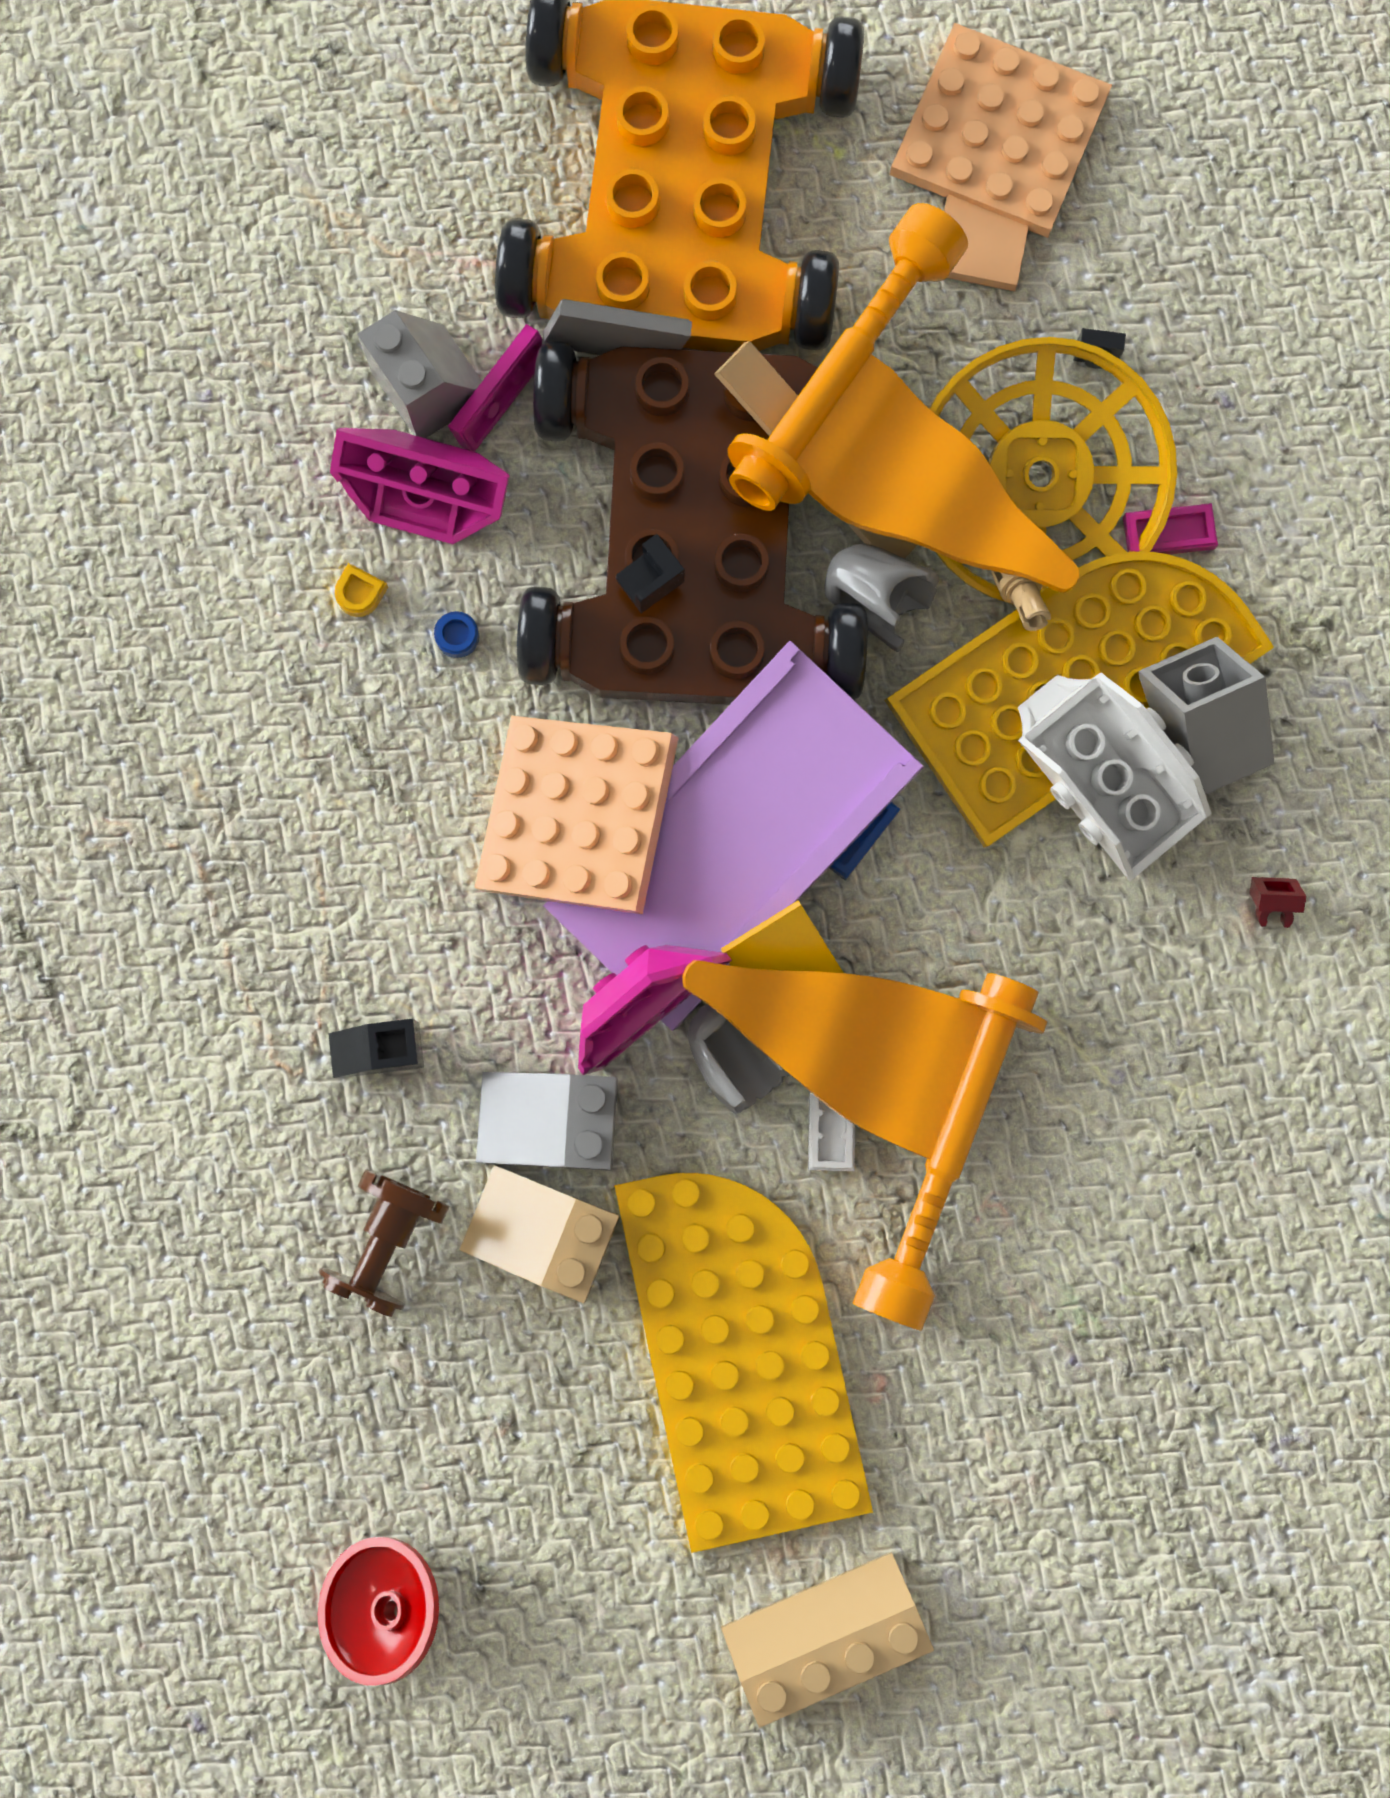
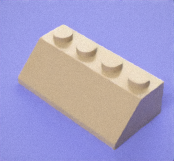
(826, 1639)

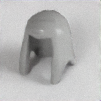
(881, 585)
(730, 1062)

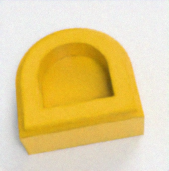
(359, 591)

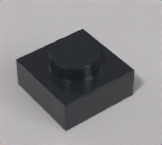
(1109, 341)

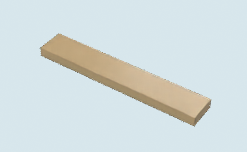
(767, 400)

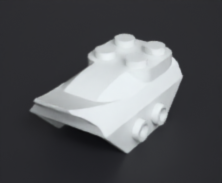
(1113, 768)

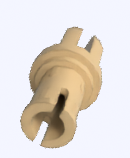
(1026, 598)

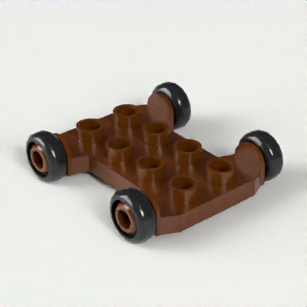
(672, 480)

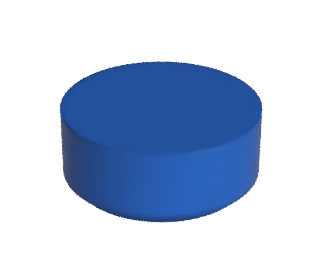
(456, 634)

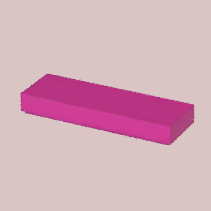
(497, 390)

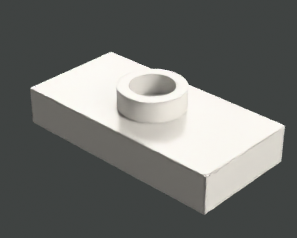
(829, 1139)

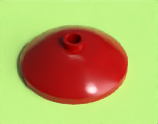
(359, 1611)

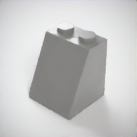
(419, 370)
(1214, 710)

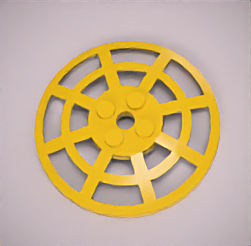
(1065, 447)

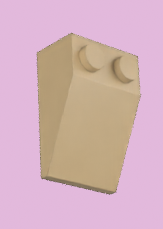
(540, 1234)

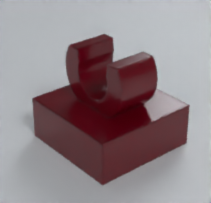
(1277, 895)

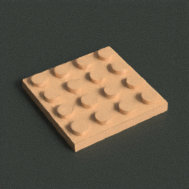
(1000, 129)
(577, 813)

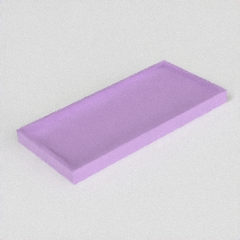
(754, 816)

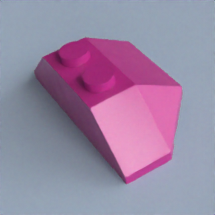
(418, 483)
(635, 1001)

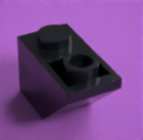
(376, 1048)

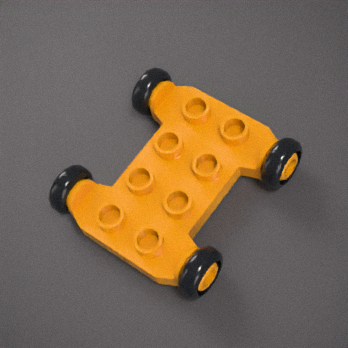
(683, 167)

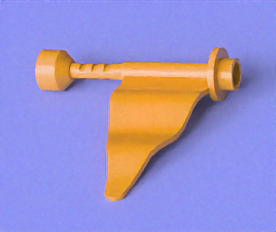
(882, 454)
(893, 1065)

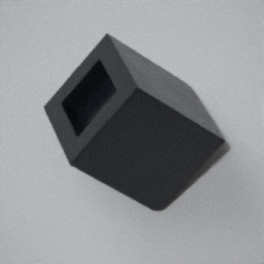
(651, 575)

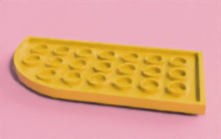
(1112, 622)
(741, 1360)

